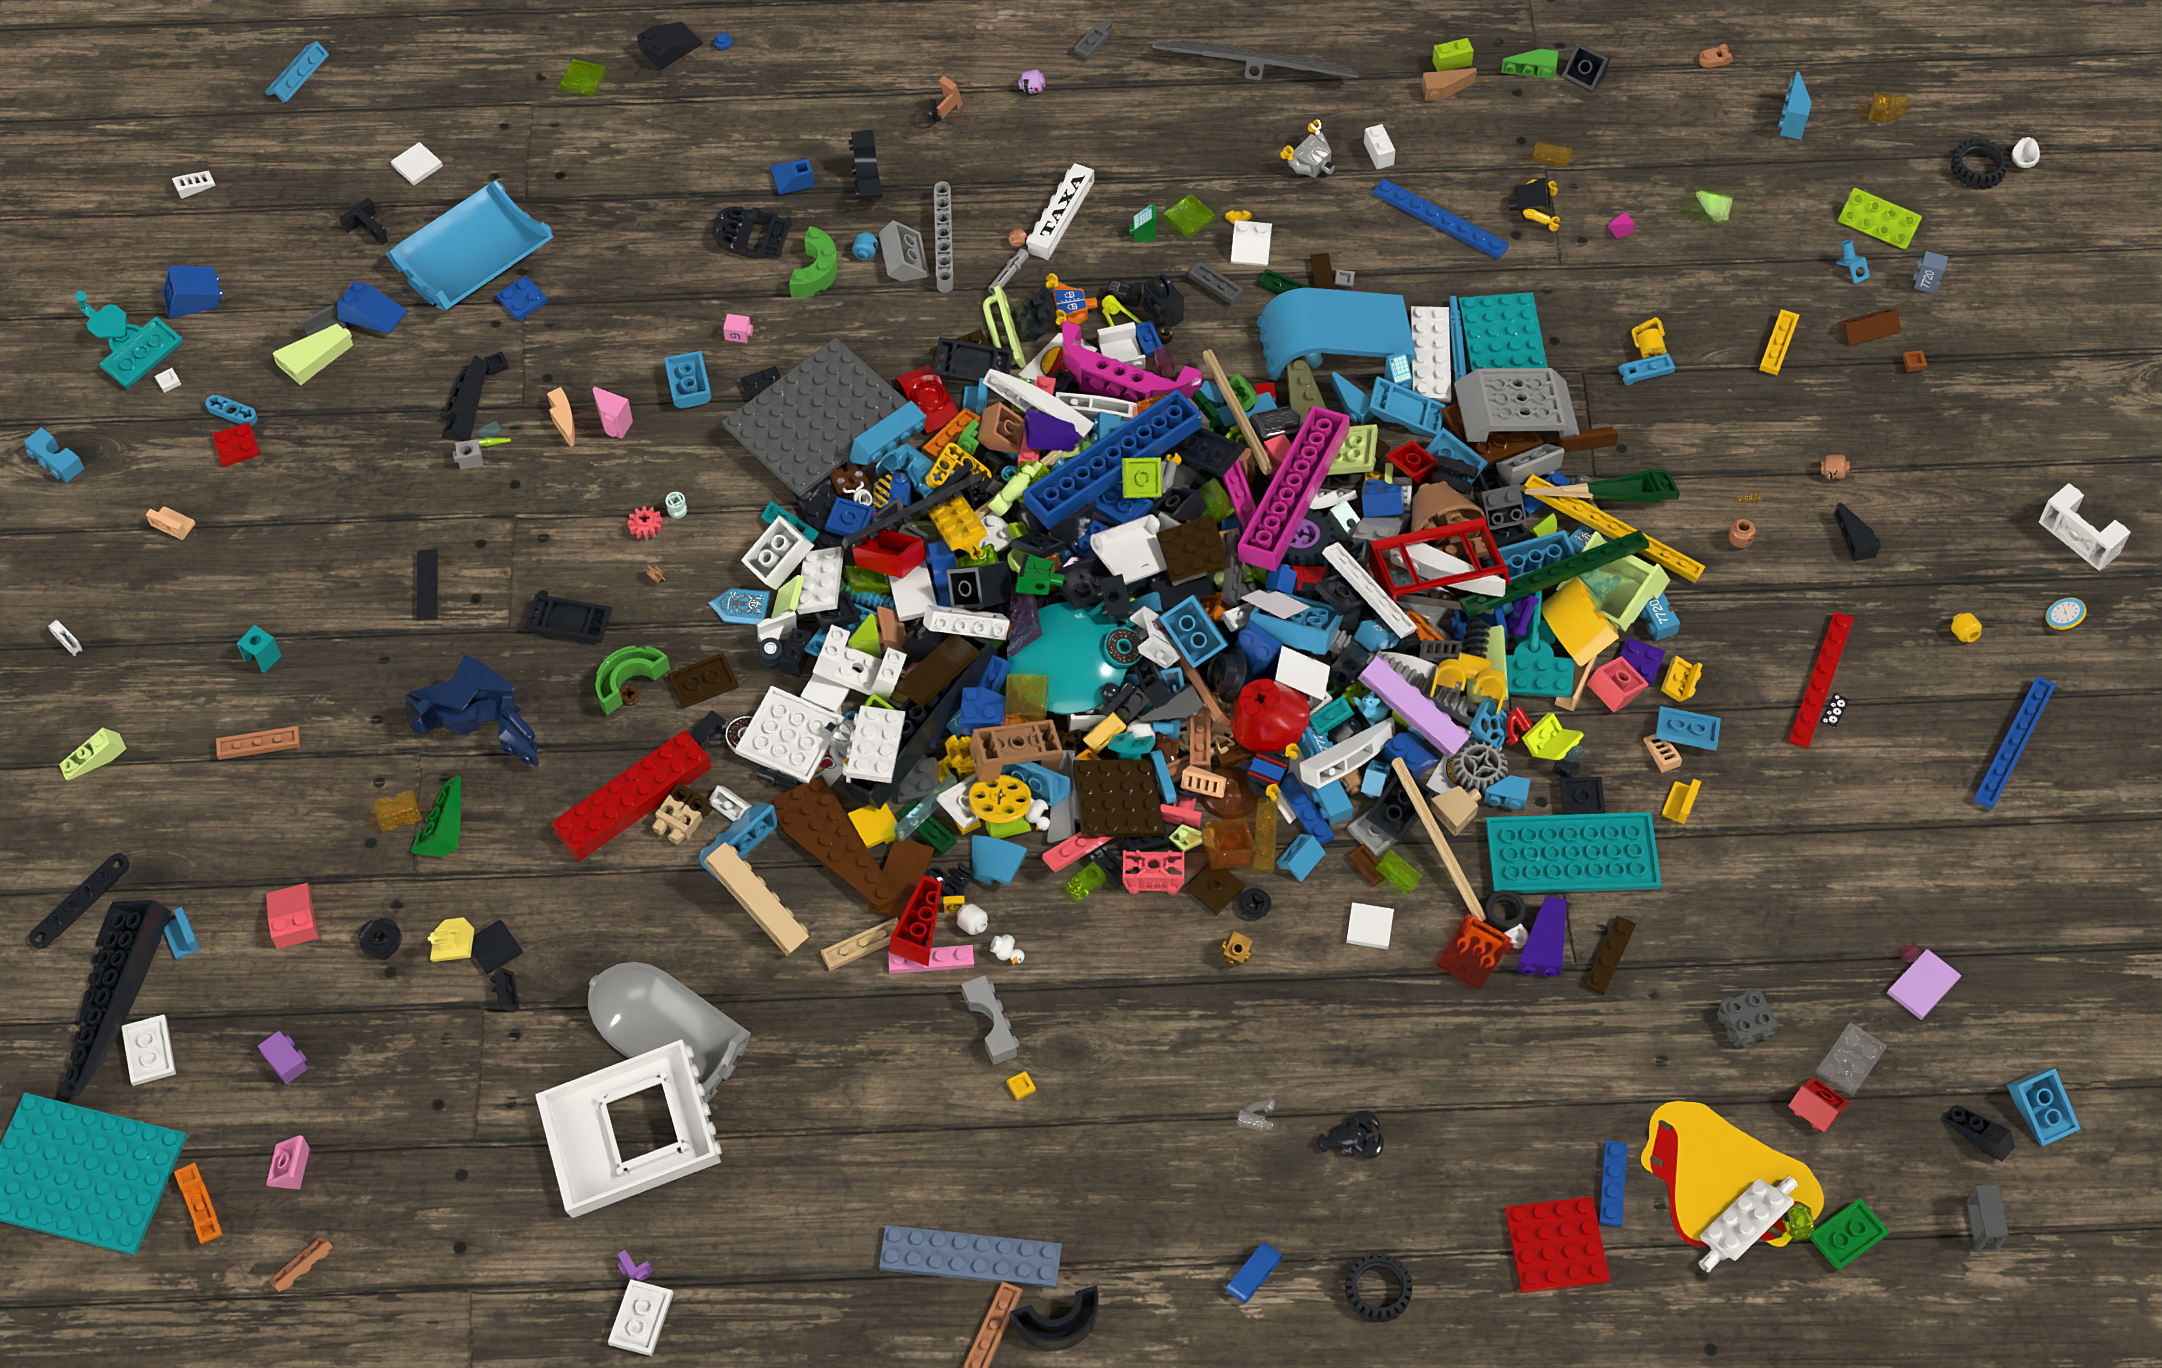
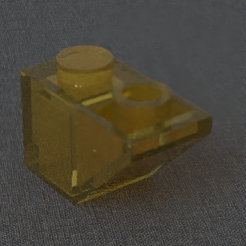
(1887, 107)

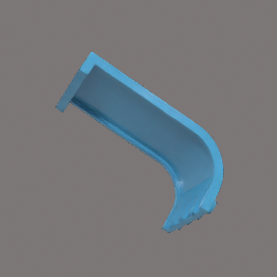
(1333, 323)

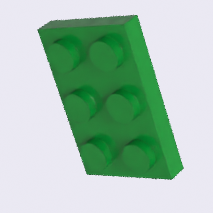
(1849, 1234)

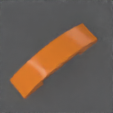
(199, 1203)

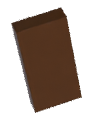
(1366, 862)

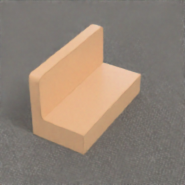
(170, 522)

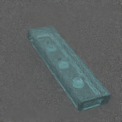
(923, 809)

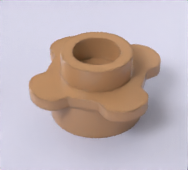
(655, 573)

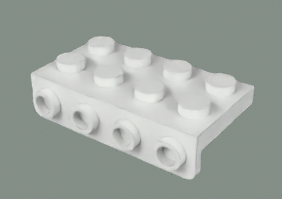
(874, 744)

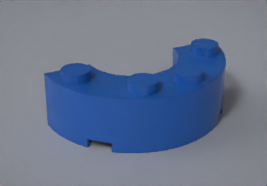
(941, 559)

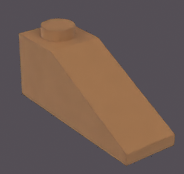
(1445, 83)

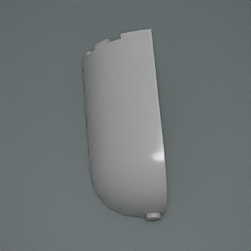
(647, 1008)

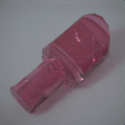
(1164, 363)

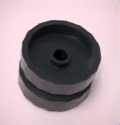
(1454, 474)

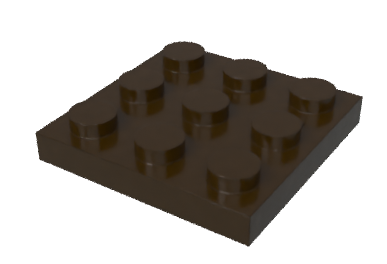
(1192, 550)

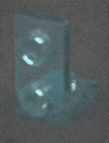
(1599, 583)

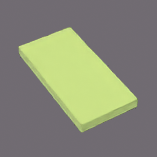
(1497, 654)

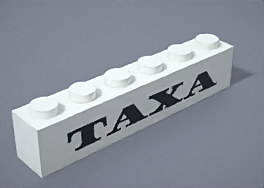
(1060, 211)

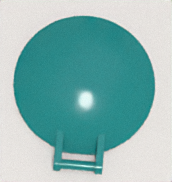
(1072, 656)

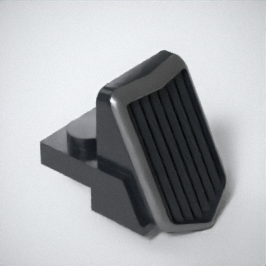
(1276, 423)

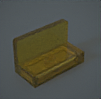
(1552, 154)

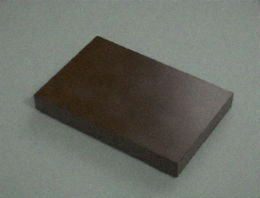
(703, 680)

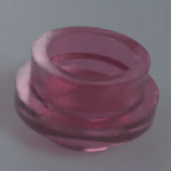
(1910, 952)

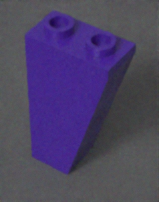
(1546, 941)

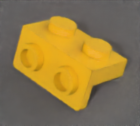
(1681, 679)

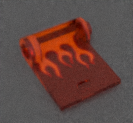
(1475, 951)

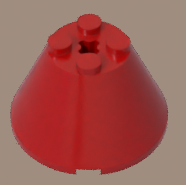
(1268, 716)

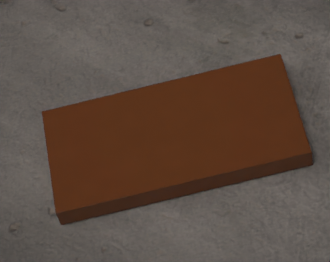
(903, 872)

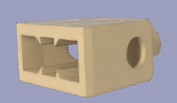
(1455, 808)

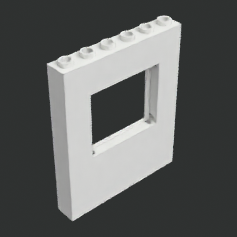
(585, 1143)

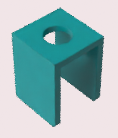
(261, 645)

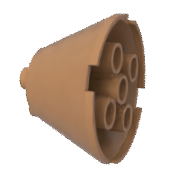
(1441, 506)

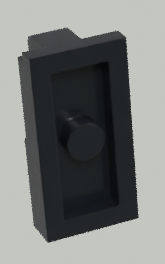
(505, 989)

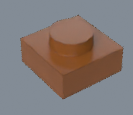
(1914, 361)

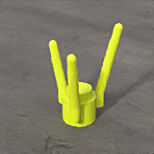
(1112, 306)

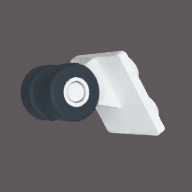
(769, 632)

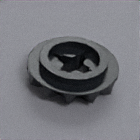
(1260, 898)

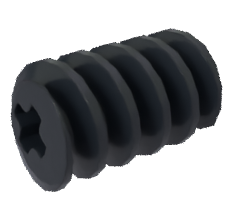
(1475, 636)

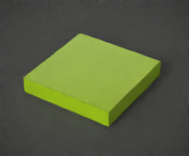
(1141, 477)

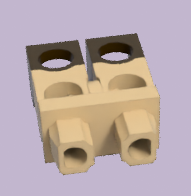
(681, 813)

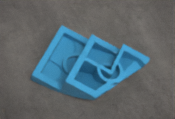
(995, 859)

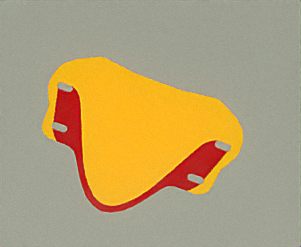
(1713, 1165)

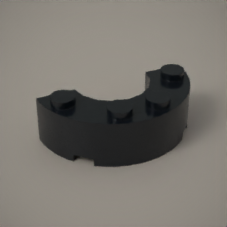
(865, 167)
(1058, 1333)

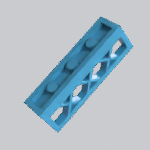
(298, 71)

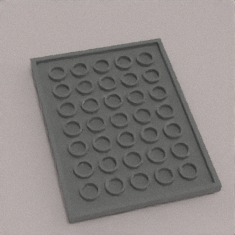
(812, 415)

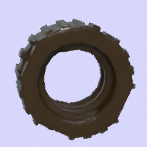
(1165, 329)

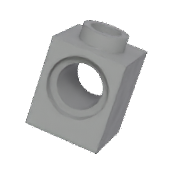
(474, 453)

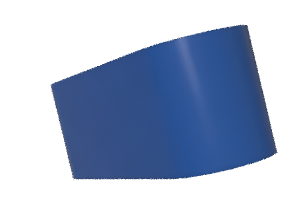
(1254, 1273)

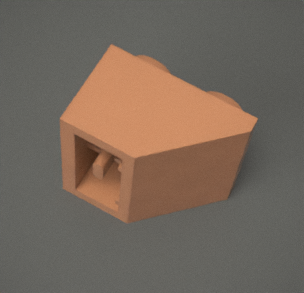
(890, 630)

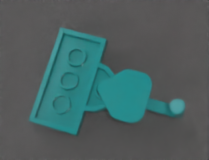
(133, 348)
(1533, 666)

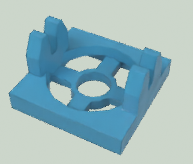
(1487, 711)

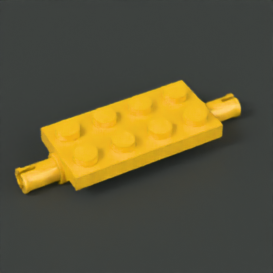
(959, 526)

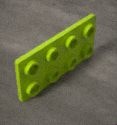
(1880, 218)

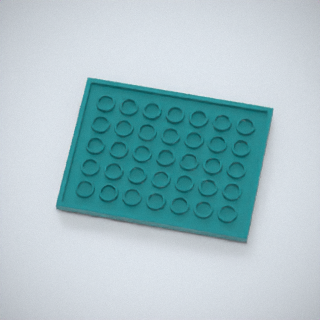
(84, 1173)

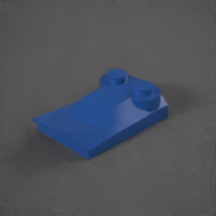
(1259, 650)

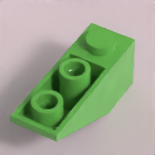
(1533, 63)

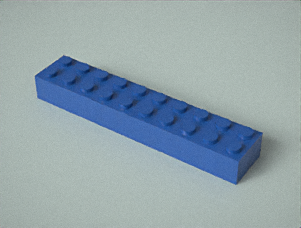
(1101, 464)

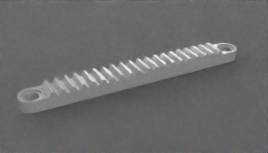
(1444, 699)

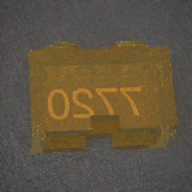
(397, 811)

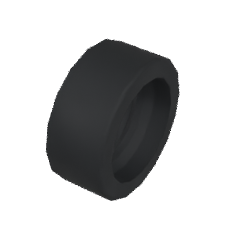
(1505, 896)

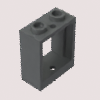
(1987, 1218)

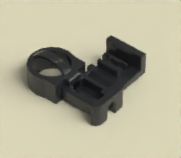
(954, 884)

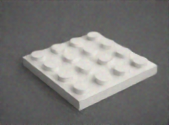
(788, 735)

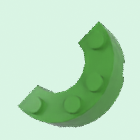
(822, 272)
(624, 665)

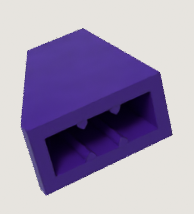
(1049, 432)

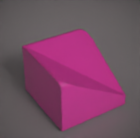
(1621, 226)

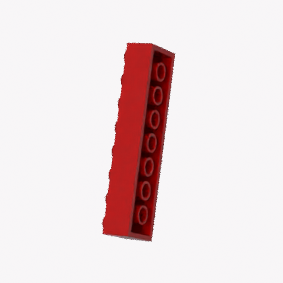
(631, 795)

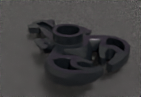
(1354, 1136)

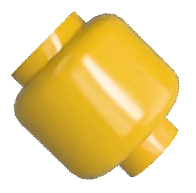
(1966, 627)

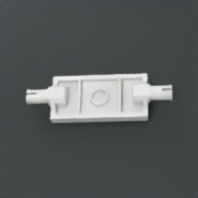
(1746, 1221)

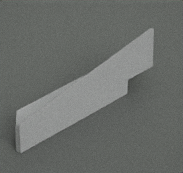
(1065, 813)

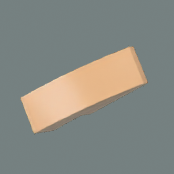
(562, 415)

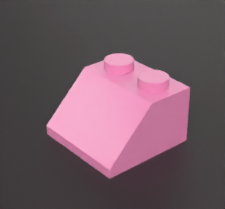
(613, 412)

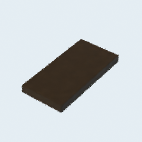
(937, 669)

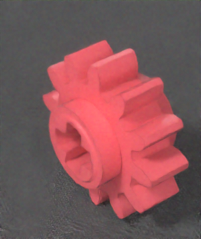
(645, 522)

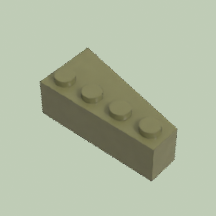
(1302, 388)

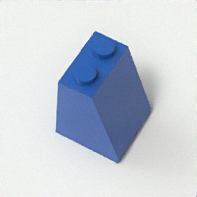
(190, 290)

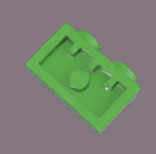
(967, 439)

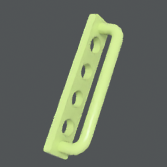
(1009, 324)

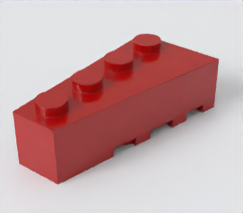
(917, 925)

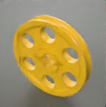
(1007, 802)

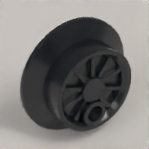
(1227, 674)

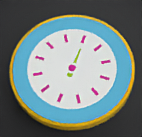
(2065, 613)

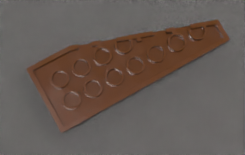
(821, 827)

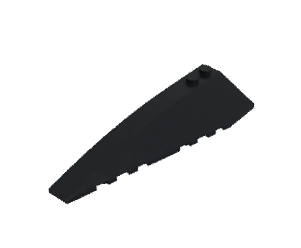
(125, 954)

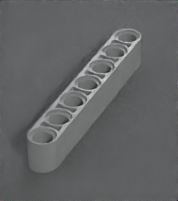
(943, 237)

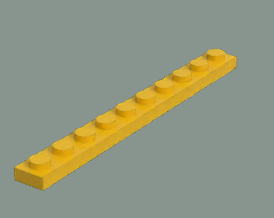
(1615, 529)

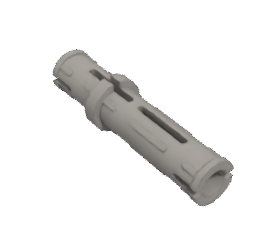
(1013, 266)

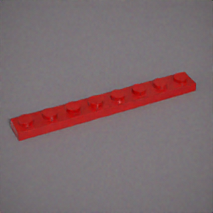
(1821, 680)

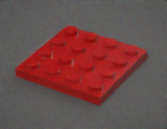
(1557, 1245)

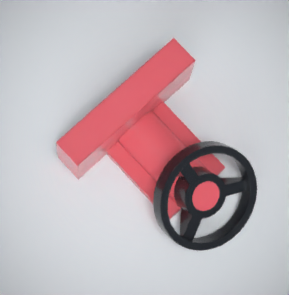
(1183, 810)

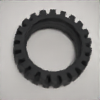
(1983, 148)
(1372, 1312)

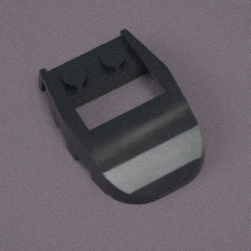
(735, 225)

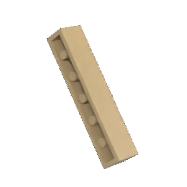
(756, 898)

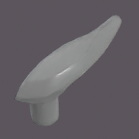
(1432, 623)

